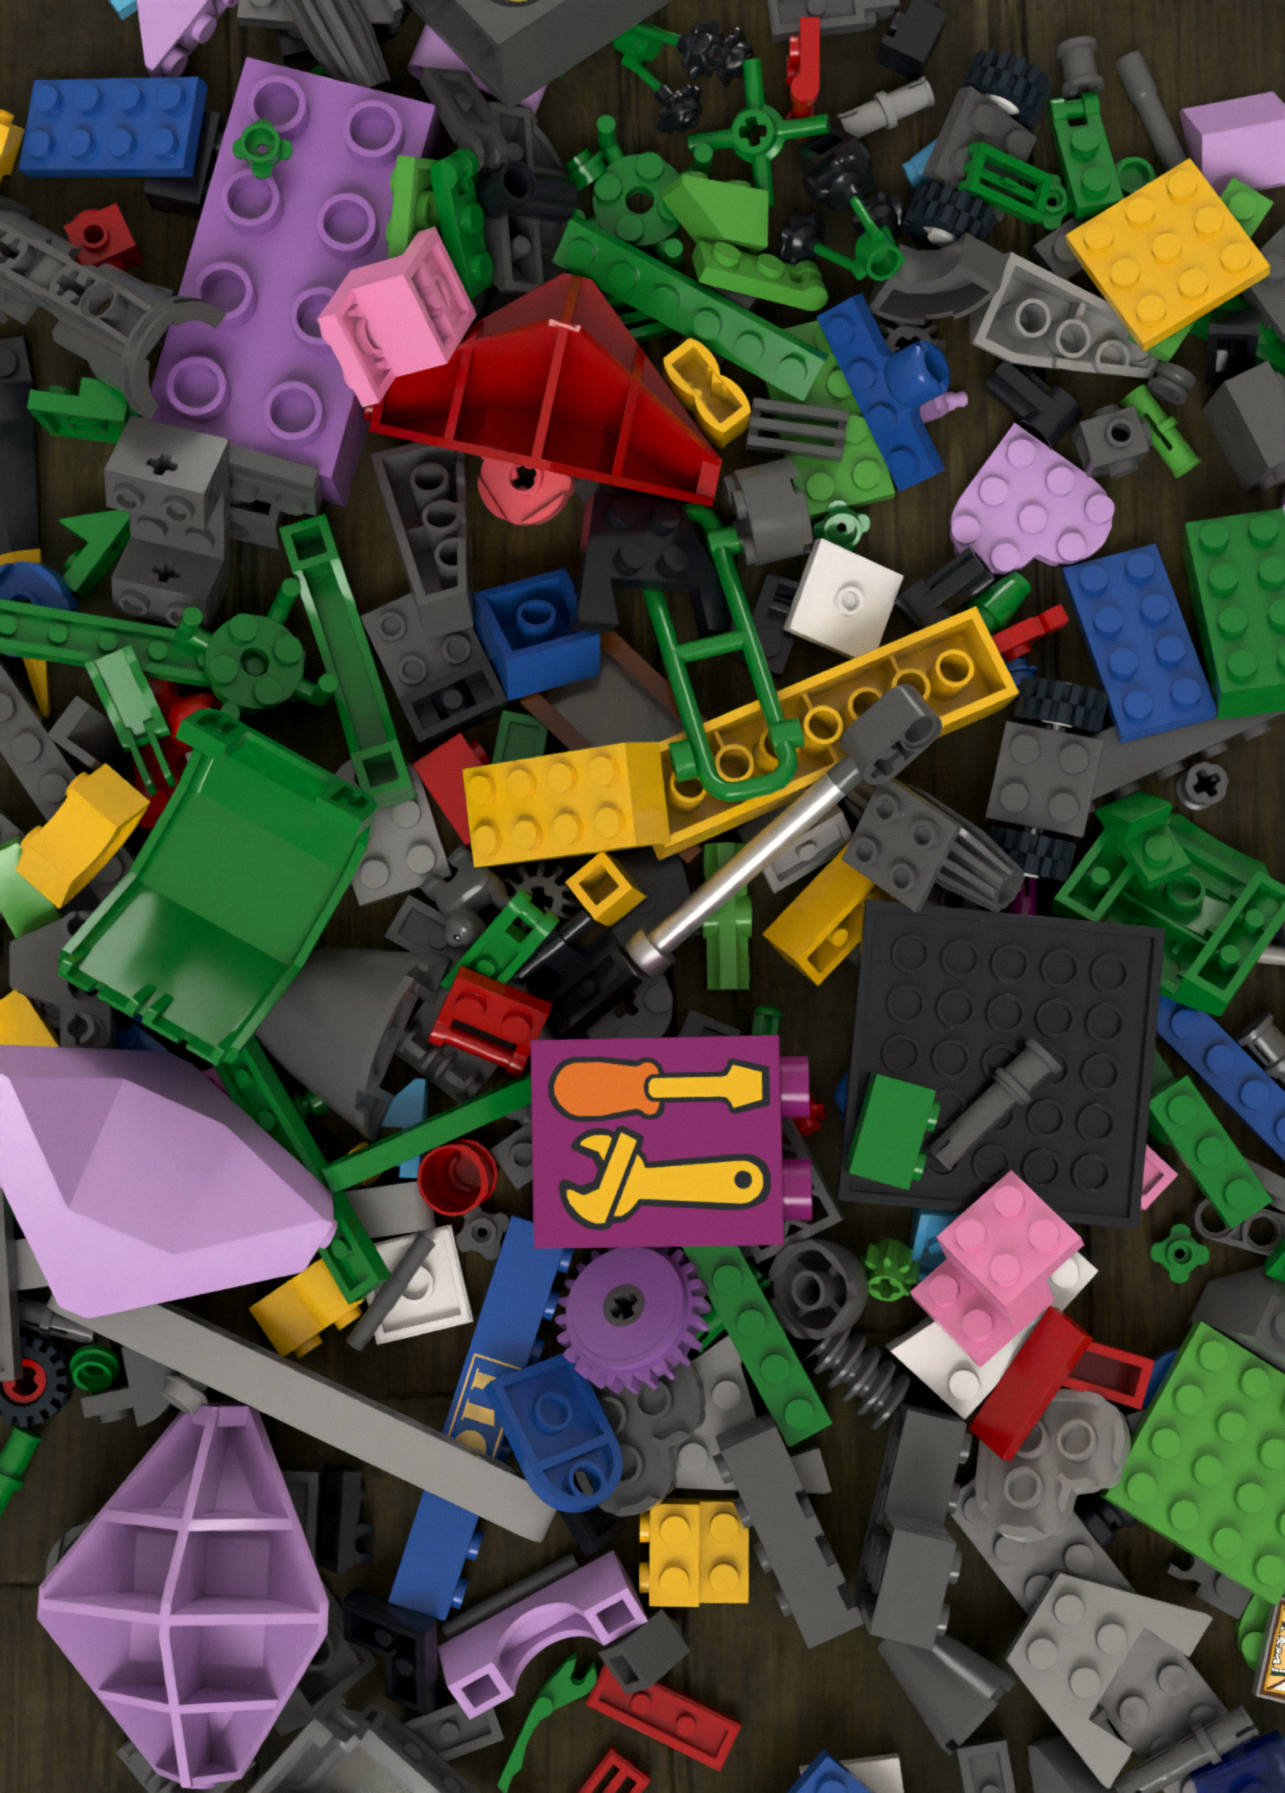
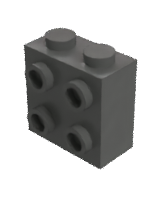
(1250, 426)

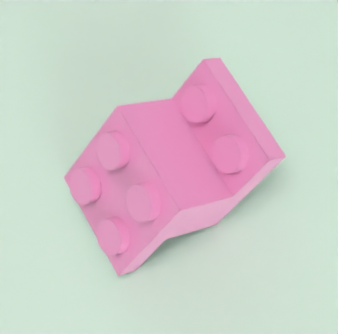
(397, 317)
(996, 1268)

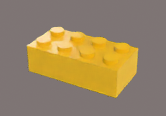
(567, 804)

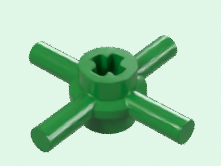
(746, 121)

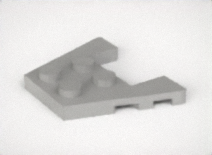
(726, 1408)
(1075, 1649)

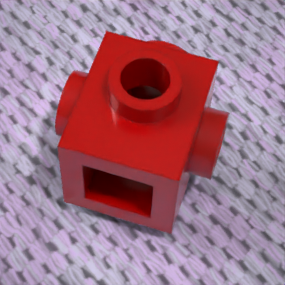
(103, 239)

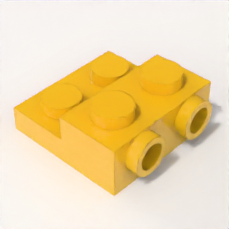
(694, 1553)

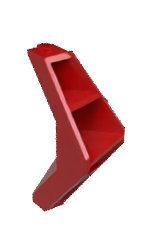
(560, 392)

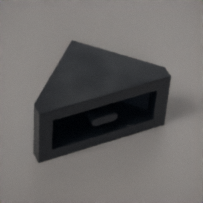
(1231, 344)

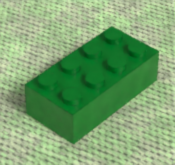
(1239, 608)

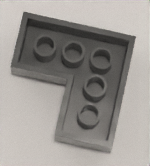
(906, 1547)

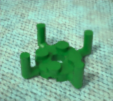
(639, 174)
(262, 637)

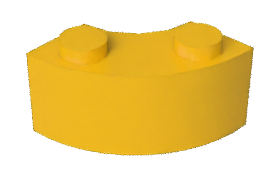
(81, 835)

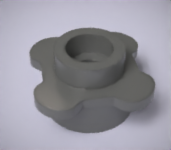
(487, 1245)

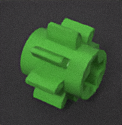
(890, 1269)

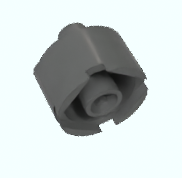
(769, 512)

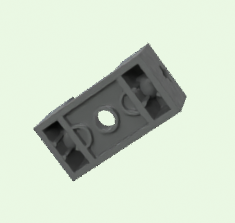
(179, 521)

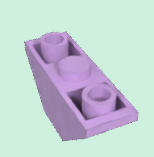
(174, 30)

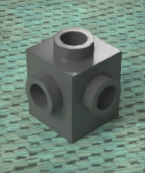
(1112, 442)

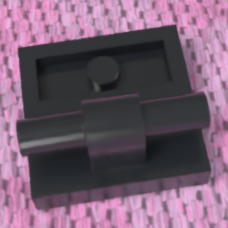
(580, 973)

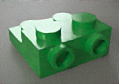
(94, 415)

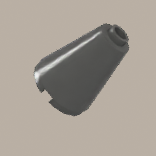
(947, 1686)

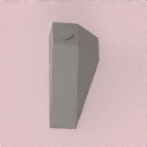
(1055, 325)

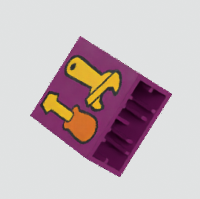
(666, 1142)

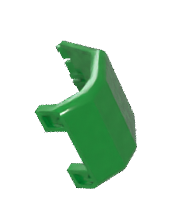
(224, 890)

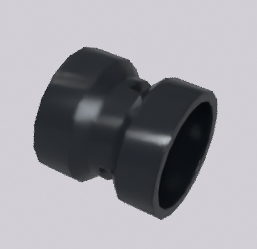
(1103, 1519)

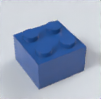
(530, 637)

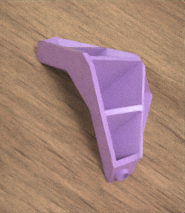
(147, 1180)
(193, 1598)

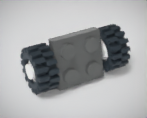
(992, 107)
(1047, 774)

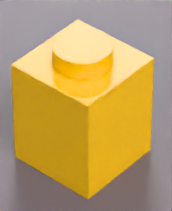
(605, 889)

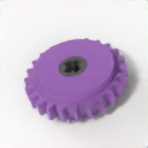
(640, 1347)

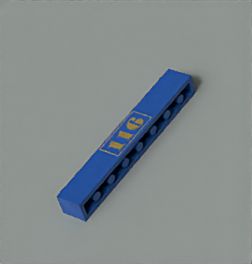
(501, 1344)

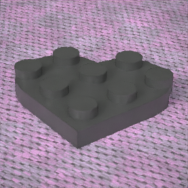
(647, 1432)

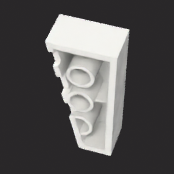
(950, 1370)

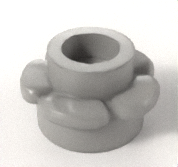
(185, 1393)

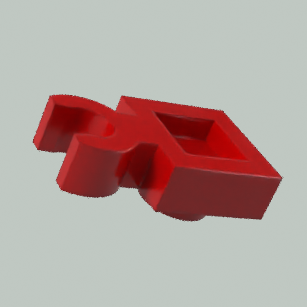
(1016, 640)

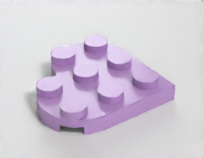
(1030, 507)

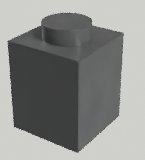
(645, 1652)

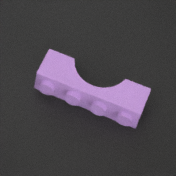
(489, 1658)

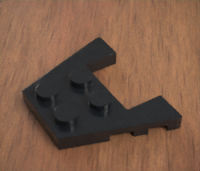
(643, 547)

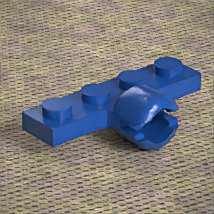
(889, 388)

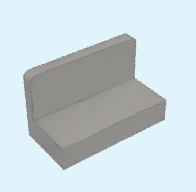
(808, 852)

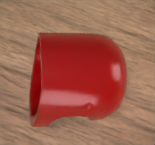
(440, 1183)

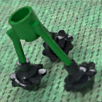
(702, 55)
(875, 219)

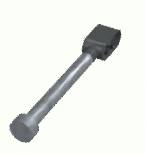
(875, 751)

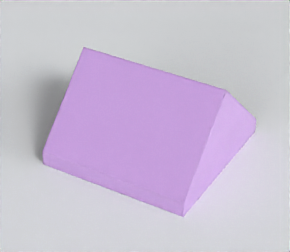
(1238, 141)

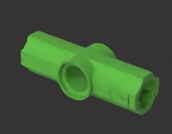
(728, 928)

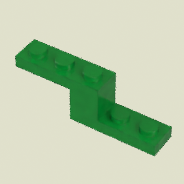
(1187, 1124)

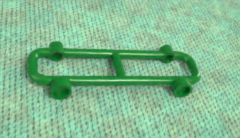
(693, 756)

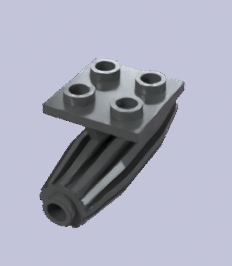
(343, 36)
(916, 840)

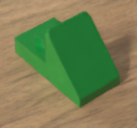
(105, 539)
(1144, 839)

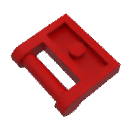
(804, 68)
(492, 1009)

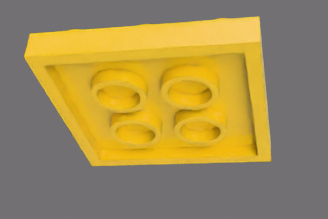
(1167, 254)

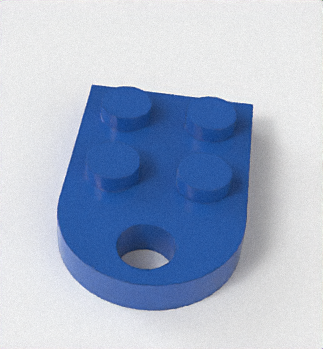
(557, 1430)

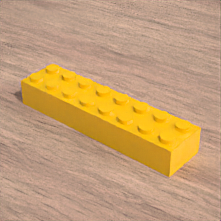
(949, 665)

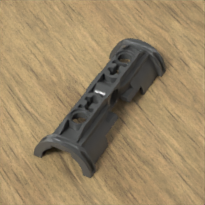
(72, 292)

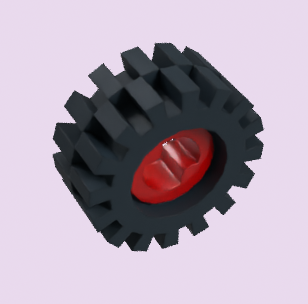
(52, 1379)

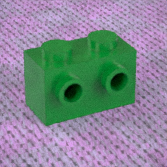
(892, 1131)

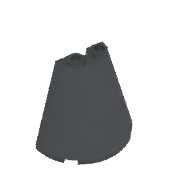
(344, 1023)

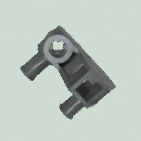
(33, 972)

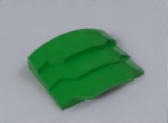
(1213, 916)

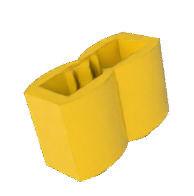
(715, 400)
(302, 1309)

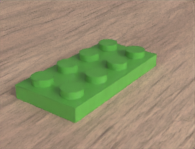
(862, 473)

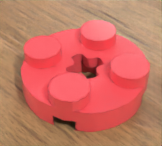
(523, 504)

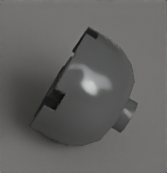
(817, 1288)

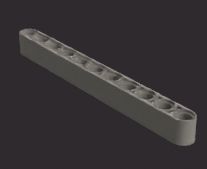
(328, 1412)

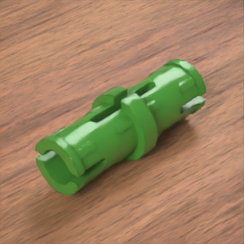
(1181, 456)

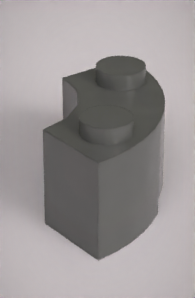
(940, 282)

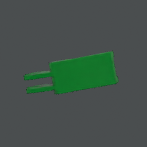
(132, 709)
(554, 1693)

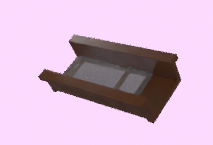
(616, 707)

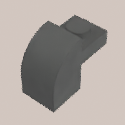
(142, 1393)

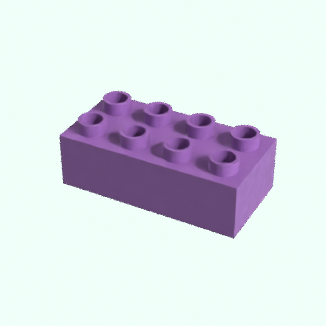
(274, 260)

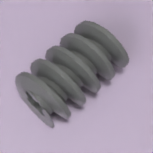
(860, 1373)

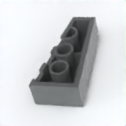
(430, 519)
(787, 1530)

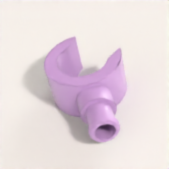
(942, 405)

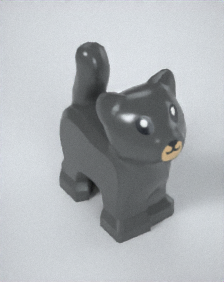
(465, 897)

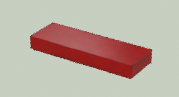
(1030, 1383)
(668, 1718)

